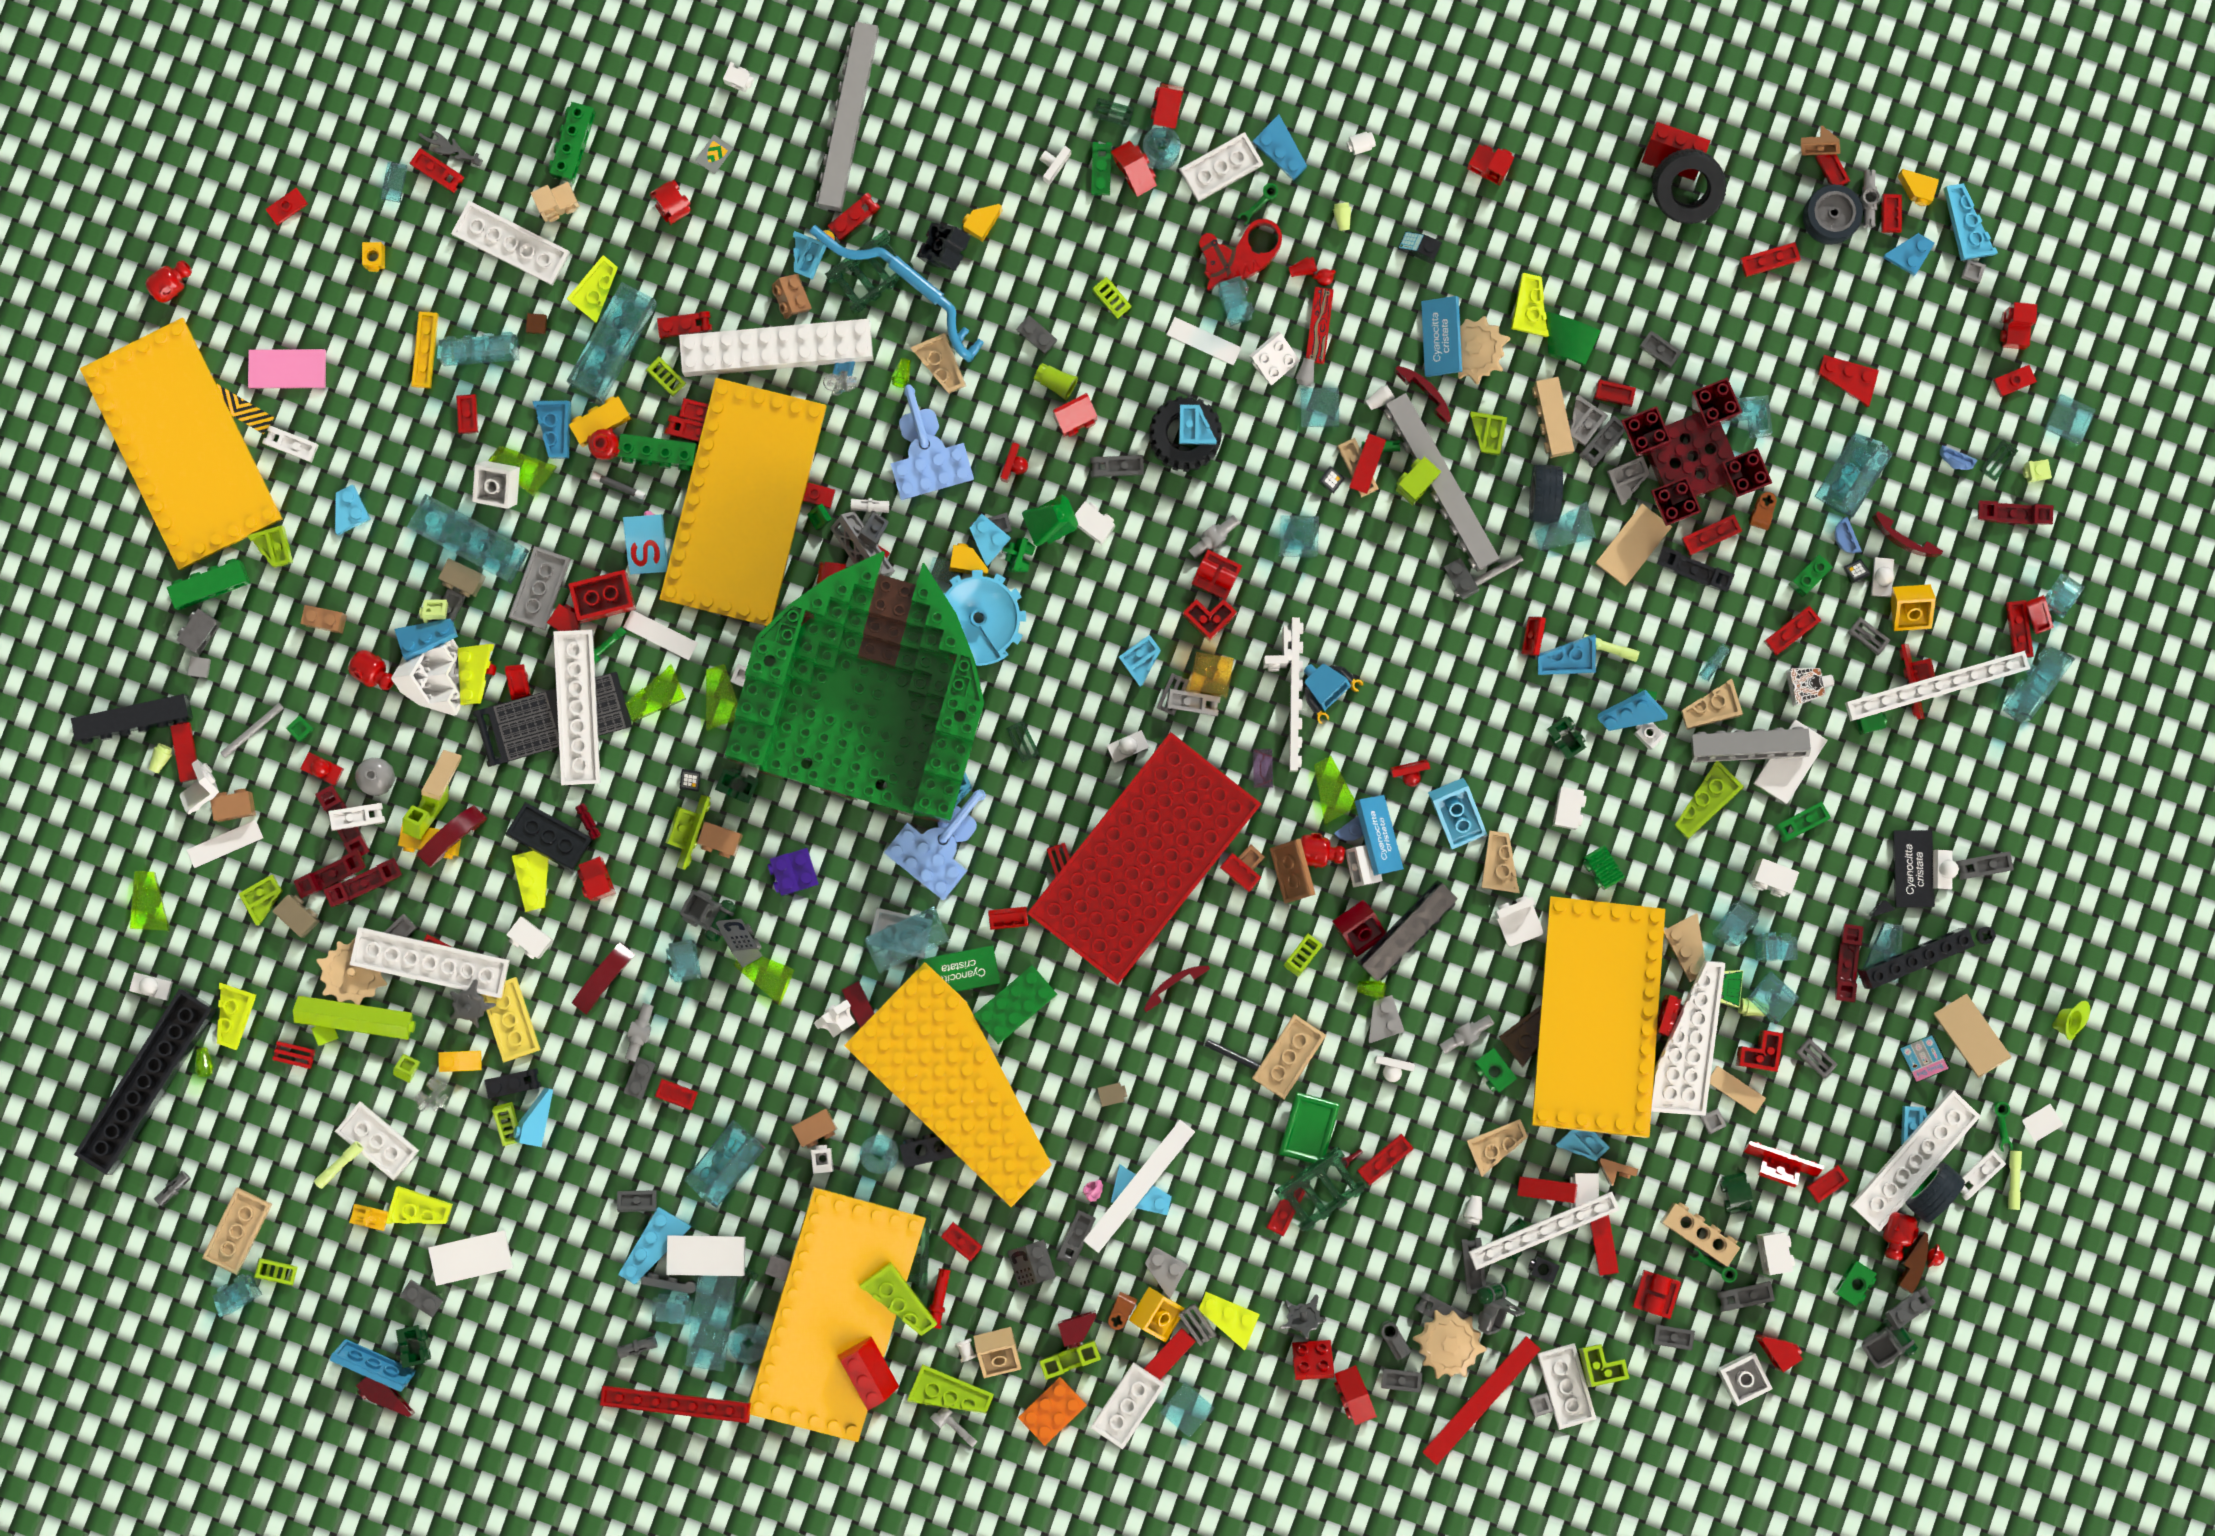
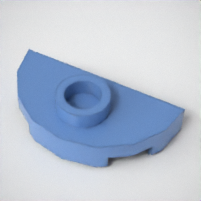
(1956, 459)
(1846, 538)
(1350, 831)

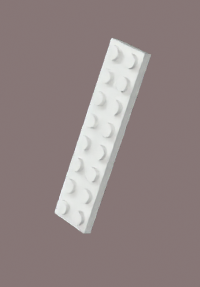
(577, 707)
(429, 962)
(1915, 1160)

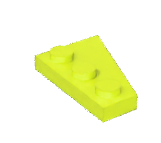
(594, 288)
(1529, 307)
(472, 669)
(532, 879)
(234, 1013)
(415, 1207)
(1230, 1318)

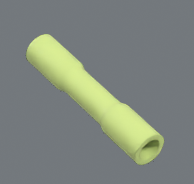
(1621, 651)
(347, 1156)
(2014, 1192)

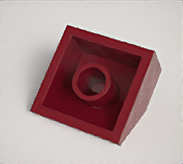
(1359, 928)
(1076, 1328)

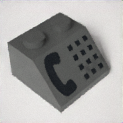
(740, 940)
(1031, 1263)

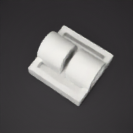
(1274, 358)

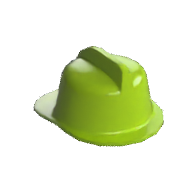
(2072, 1020)

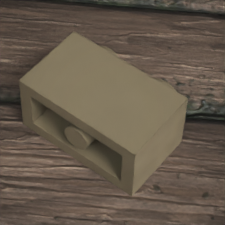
(462, 578)
(296, 915)
(1112, 1094)

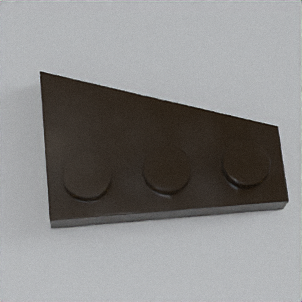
(1523, 1037)

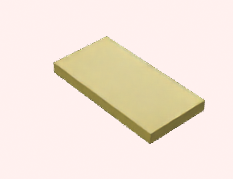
(512, 1023)

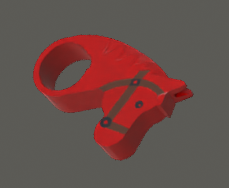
(1242, 261)

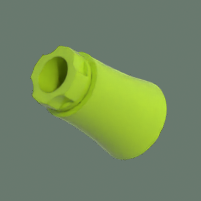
(1056, 380)

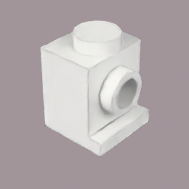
(738, 78)
(1649, 741)
(821, 1167)

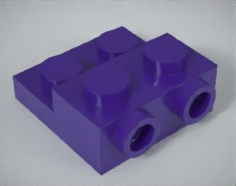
(793, 872)

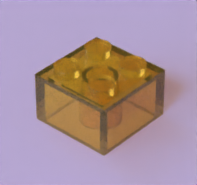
(1211, 675)

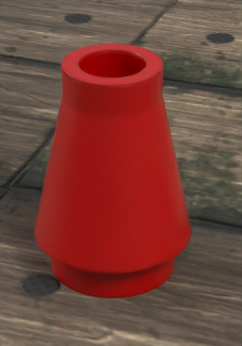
(1303, 267)

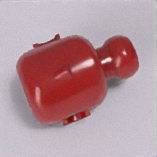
(168, 282)
(603, 444)
(370, 670)
(1319, 850)
(1899, 1232)

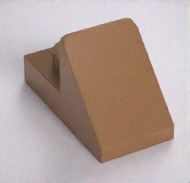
(1822, 145)
(1610, 1170)

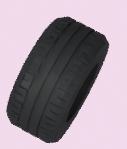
(1707, 204)

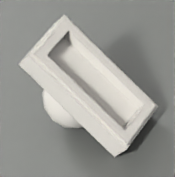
(1882, 577)
(1128, 746)
(1943, 869)
(151, 986)
(1392, 1071)

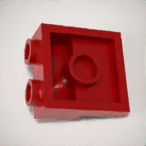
(1670, 1008)

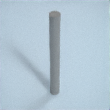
(1495, 571)
(253, 729)

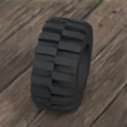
(1174, 457)

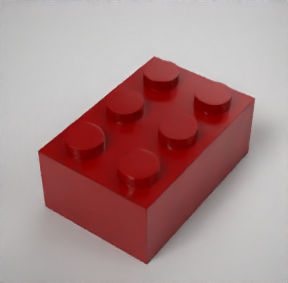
(602, 596)

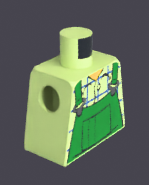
(1732, 988)

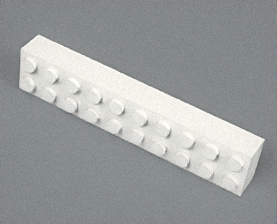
(776, 347)

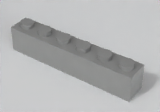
(1750, 745)

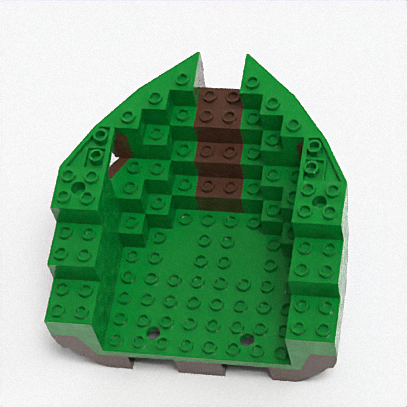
(866, 687)

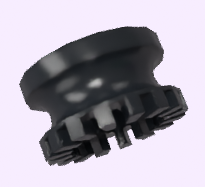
(1991, 933)

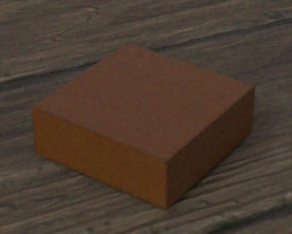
(536, 323)

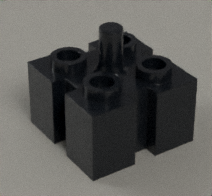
(943, 246)

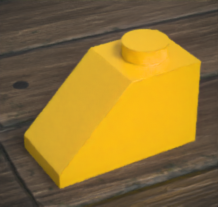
(1918, 187)
(981, 221)
(966, 560)
(460, 1061)

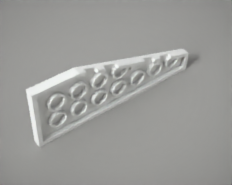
(1686, 1061)

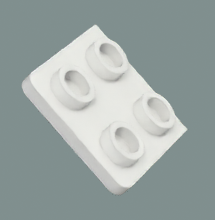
(1274, 663)
(201, 790)
(1519, 921)

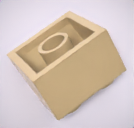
(997, 1352)

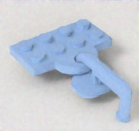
(932, 467)
(929, 859)

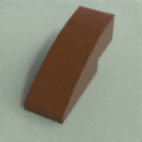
(1914, 1263)

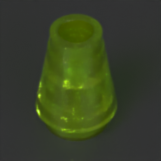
(902, 373)
(1372, 988)
(203, 1065)

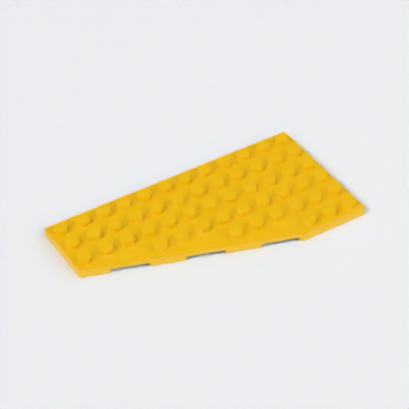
(944, 1071)

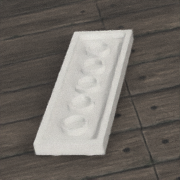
(510, 243)

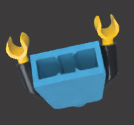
(1326, 686)

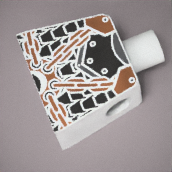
(1807, 684)

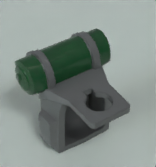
(703, 911)
(1495, 1308)
(1887, 1345)

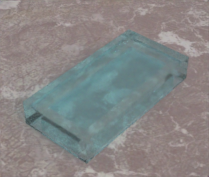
(394, 182)

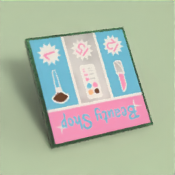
(1924, 1058)

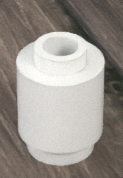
(1361, 143)

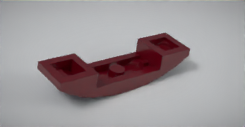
(1408, 376)
(2015, 513)
(1884, 524)
(450, 834)
(352, 837)
(330, 874)
(363, 883)
(1848, 963)
(1195, 972)
(602, 978)
(859, 1003)

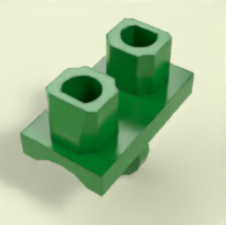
(1015, 554)

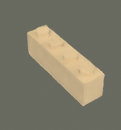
(1553, 417)

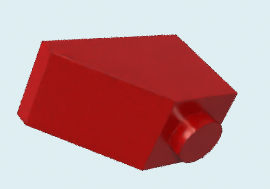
(564, 619)

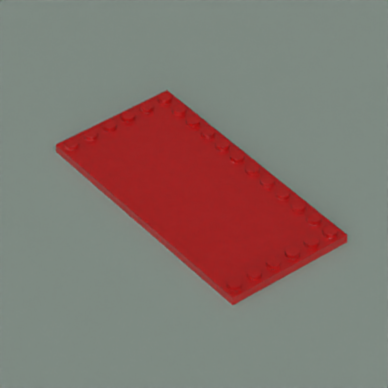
(1144, 858)

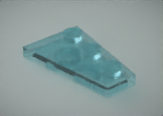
(1570, 529)
(1886, 944)

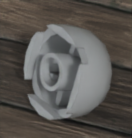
(375, 776)

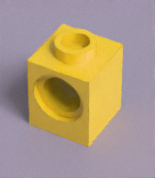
(370, 248)

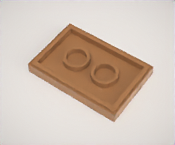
(1292, 871)

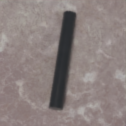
(1231, 1054)

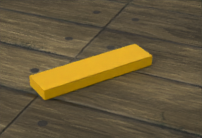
(424, 350)

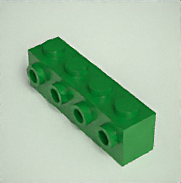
(572, 142)
(657, 451)
(208, 584)

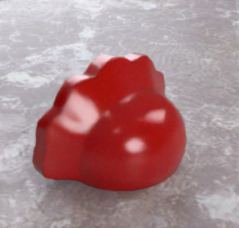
(1324, 277)
(1935, 1256)

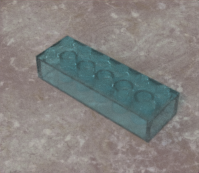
(612, 342)
(468, 539)

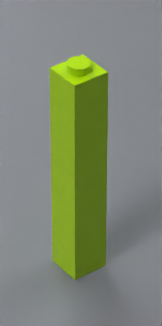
(353, 1017)

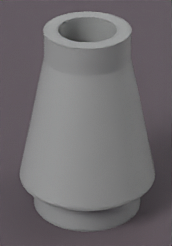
(1306, 373)

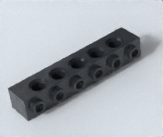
(1916, 958)
(911, 1158)

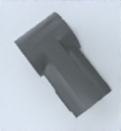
(1395, 1341)

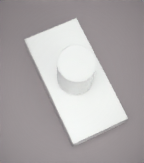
(1055, 163)

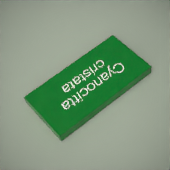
(966, 968)

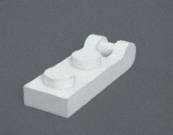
(291, 444)
(355, 817)
(1981, 1173)

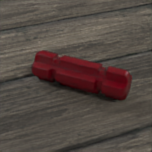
(588, 821)

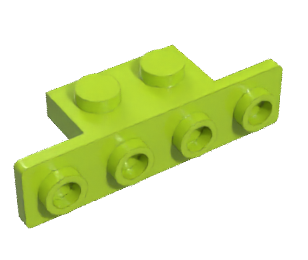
(685, 830)

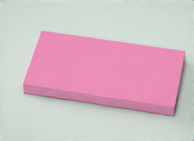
(287, 368)

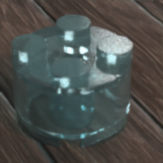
(1162, 137)
(2064, 595)
(874, 1164)
(740, 1350)

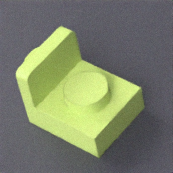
(2037, 470)
(433, 610)

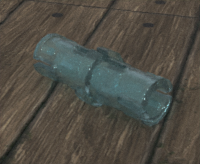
(1714, 662)

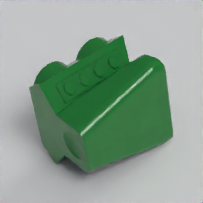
(1050, 520)

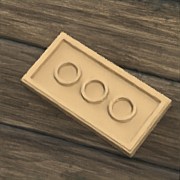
(1633, 545)
(1972, 1035)
(1289, 1056)
(237, 1231)

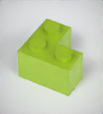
(1416, 482)
(1596, 1369)

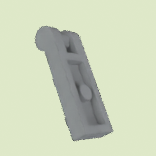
(1192, 702)

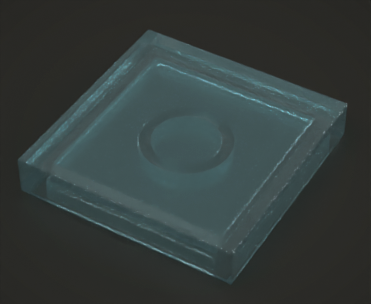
(1319, 407)
(2070, 419)
(1773, 997)
(1187, 1409)

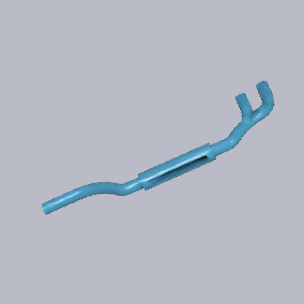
(914, 280)

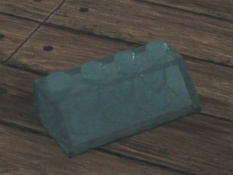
(478, 349)
(1854, 474)
(2038, 684)
(907, 939)
(724, 1164)

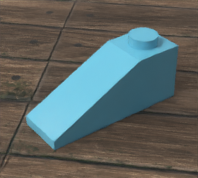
(533, 1123)

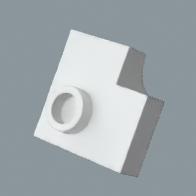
(836, 1019)

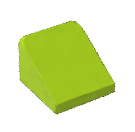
(324, 1035)
(406, 1068)

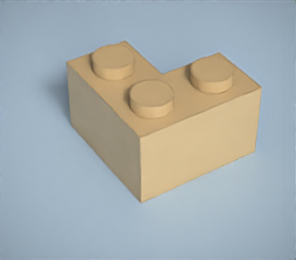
(555, 201)

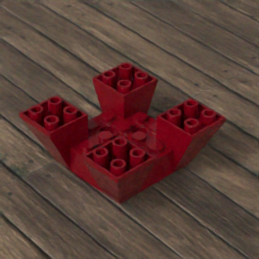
(1661, 444)

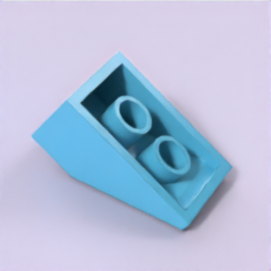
(1457, 813)

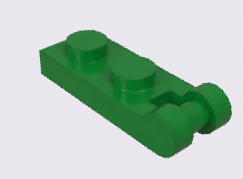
(1101, 169)
(1803, 821)

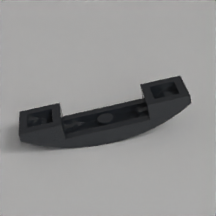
(1695, 570)

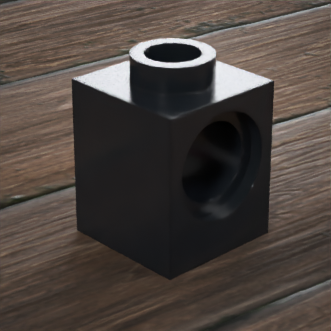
(1551, 1273)

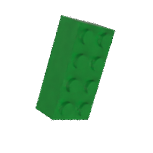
(1015, 1004)

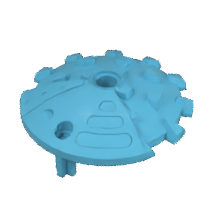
(999, 613)

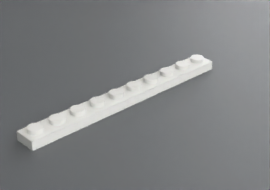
(1937, 686)

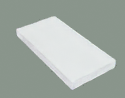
(1221, 167)
(1783, 775)
(380, 1141)
(705, 1255)
(470, 1257)
(1566, 1386)
(1128, 1405)

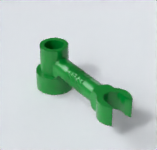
(1249, 213)
(606, 644)
(2005, 1110)
(1717, 1267)

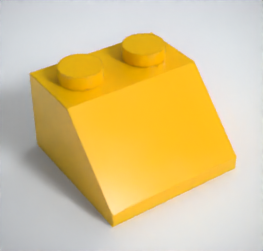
(1912, 607)
(1156, 1314)

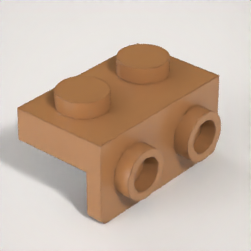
(790, 295)

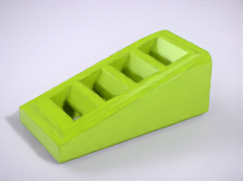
(1096, 290)
(654, 364)
(1294, 968)
(511, 1114)
(261, 1262)

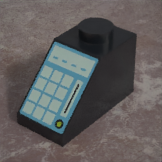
(1420, 246)

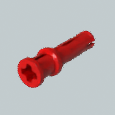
(936, 1308)

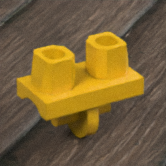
(369, 1217)

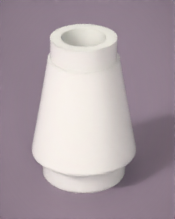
(1380, 397)
(1473, 1212)

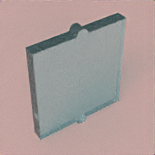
(940, 571)

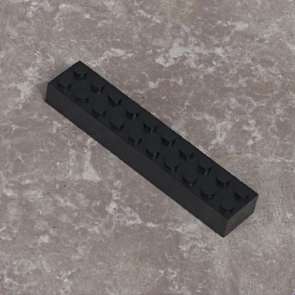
(145, 1082)

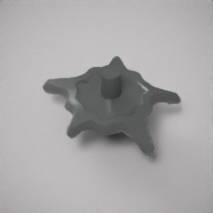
(469, 1004)
(1303, 1317)

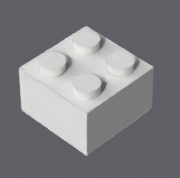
(496, 484)
(1773, 877)
(1775, 1253)
(1744, 1378)

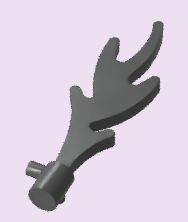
(448, 149)

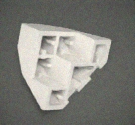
(432, 679)

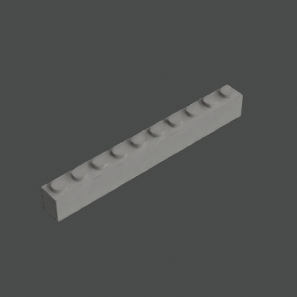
(848, 116)
(1444, 488)

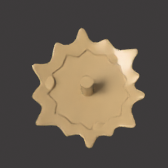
(1480, 349)
(345, 980)
(1449, 1344)

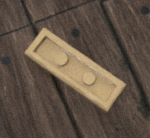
(1351, 453)
(441, 775)
(1736, 1090)

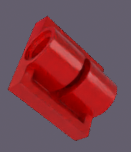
(1216, 574)
(1656, 1294)
(1312, 1360)

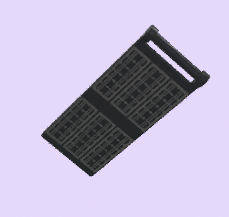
(531, 722)

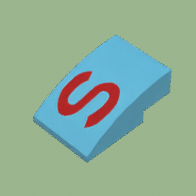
(645, 544)

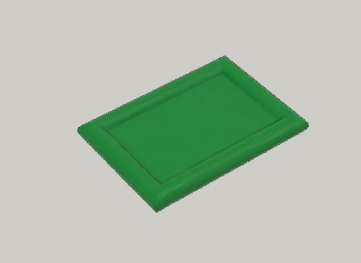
(1309, 1128)

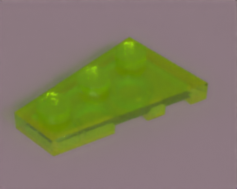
(532, 471)
(658, 695)
(720, 697)
(1333, 790)
(147, 903)
(768, 976)

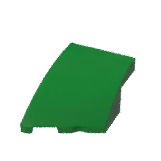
(1570, 338)

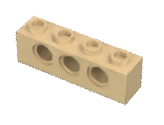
(1672, 1221)

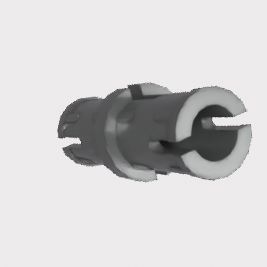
(172, 1188)
(637, 1347)

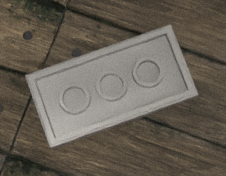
(539, 588)

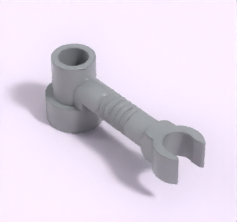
(943, 1417)

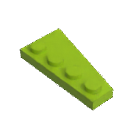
(1708, 800)
(894, 1293)
(946, 1391)

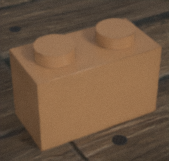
(323, 619)
(232, 806)
(719, 839)
(814, 1128)

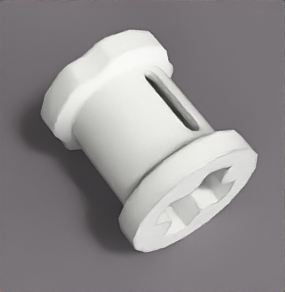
(966, 1350)

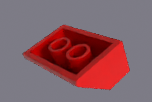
(1666, 140)
(869, 1373)

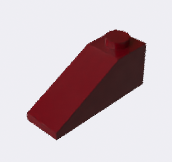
(383, 1396)

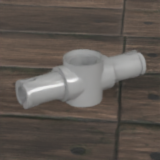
(1869, 207)
(1214, 536)
(639, 1032)
(1466, 1034)

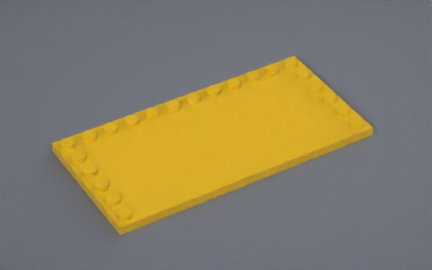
(181, 444)
(743, 502)
(1598, 1017)
(829, 1313)

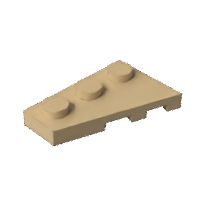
(941, 361)
(1714, 707)
(1499, 865)
(1687, 945)
(1495, 1145)

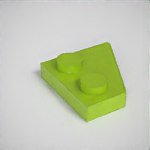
(1489, 432)
(273, 545)
(261, 898)

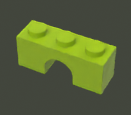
(420, 818)
(1070, 1359)

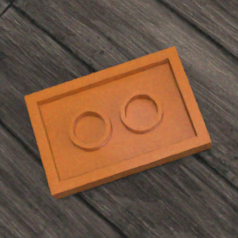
(1052, 1411)

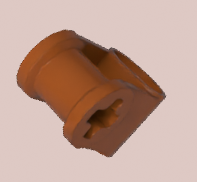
(1762, 514)
(1122, 1307)

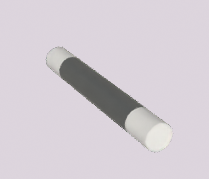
(617, 485)

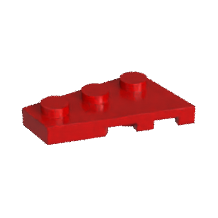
(1850, 377)

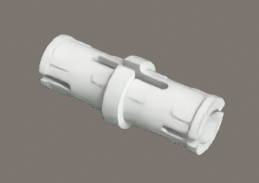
(869, 505)

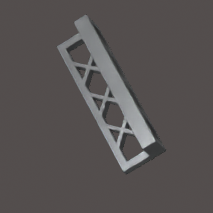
(852, 528)

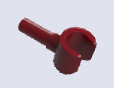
(1348, 1159)

